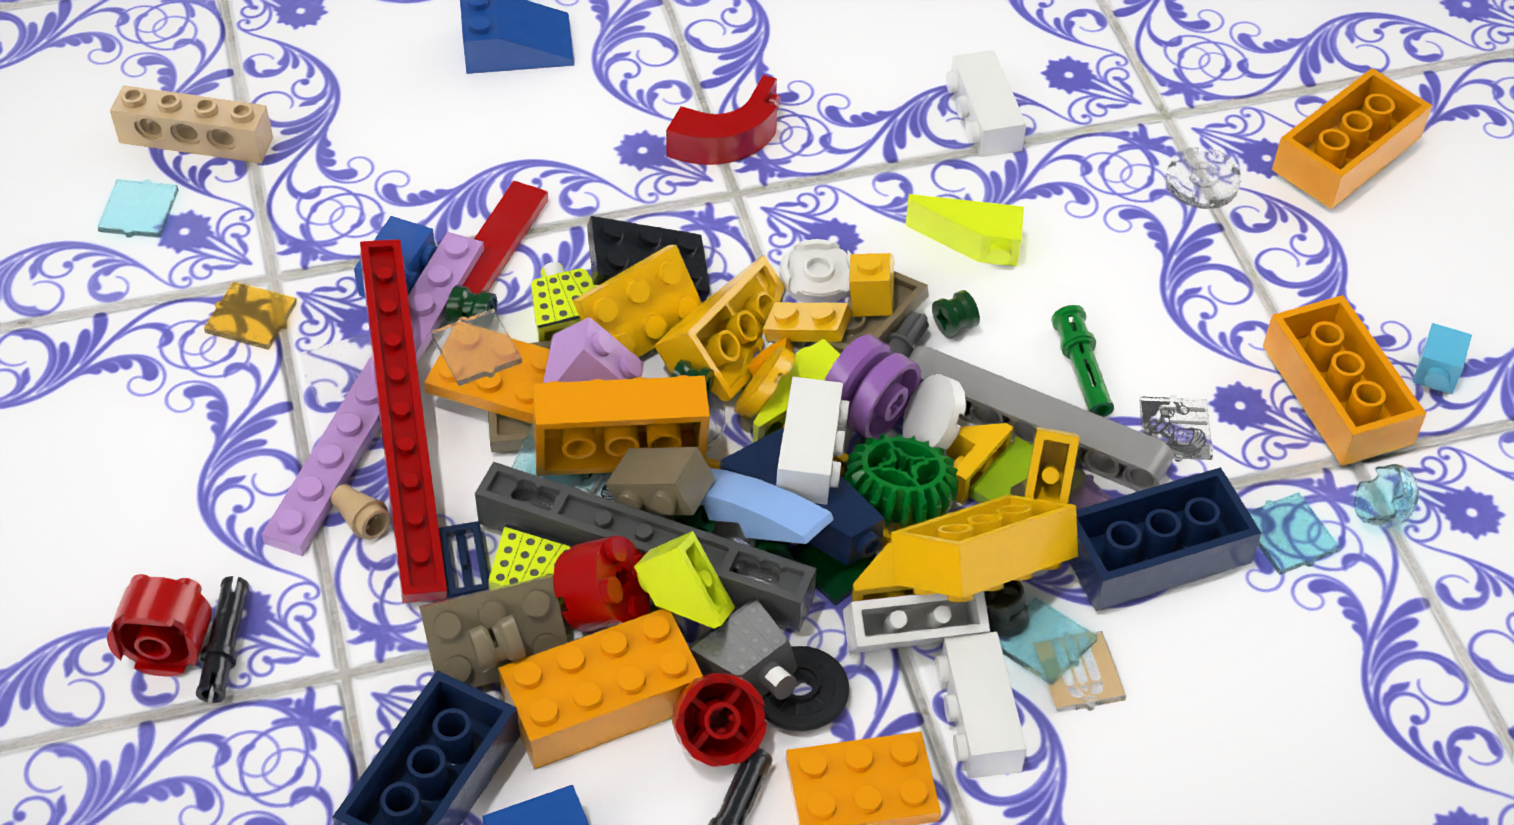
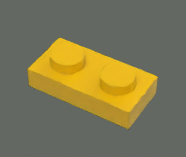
(807, 321)

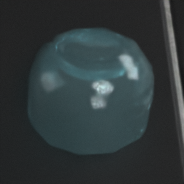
(1387, 498)

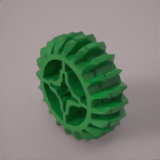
(903, 478)

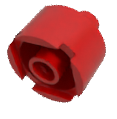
(600, 584)
(160, 624)

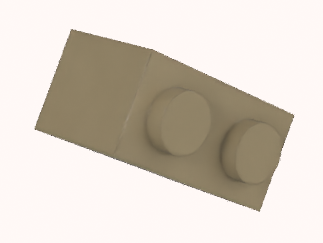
(661, 480)

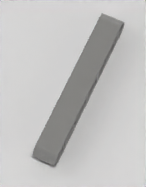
(1103, 446)

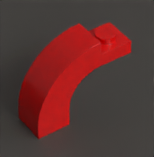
(727, 136)

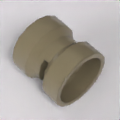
(507, 640)

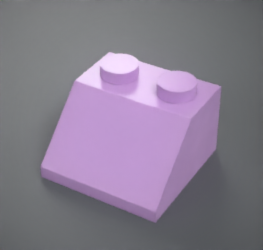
(588, 354)

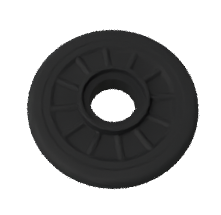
(820, 705)

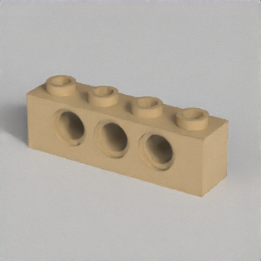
(192, 124)

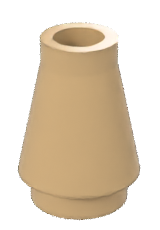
(362, 513)

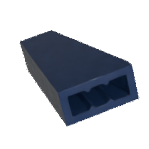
(856, 523)

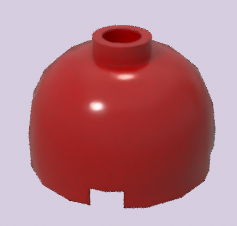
(719, 719)

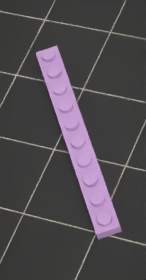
(358, 416)

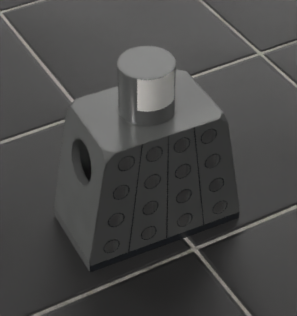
(751, 649)

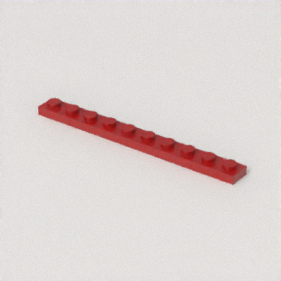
(402, 423)

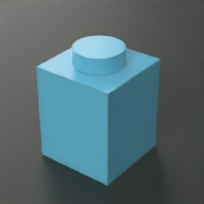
(1442, 358)

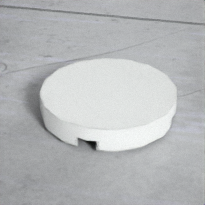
(816, 271)
(935, 411)

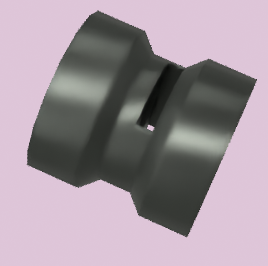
(1007, 609)

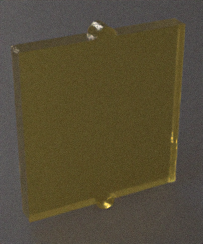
(250, 315)

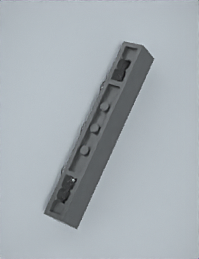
(578, 517)

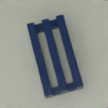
(459, 531)

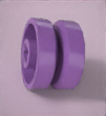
(874, 384)

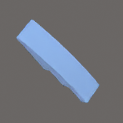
(763, 509)

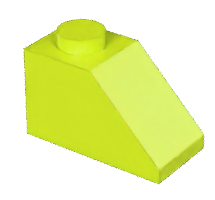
(685, 581)

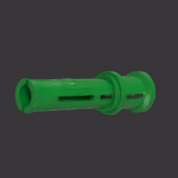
(1079, 346)

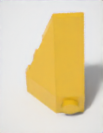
(726, 328)

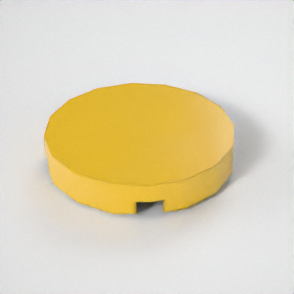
(764, 383)

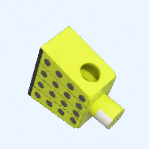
(553, 298)
(525, 556)

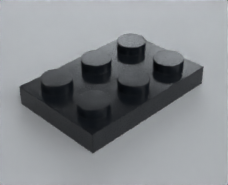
(621, 244)

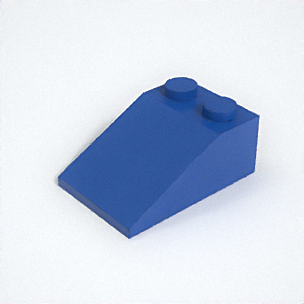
(514, 36)

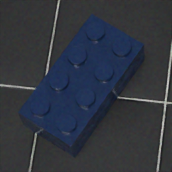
(1162, 538)
(434, 759)

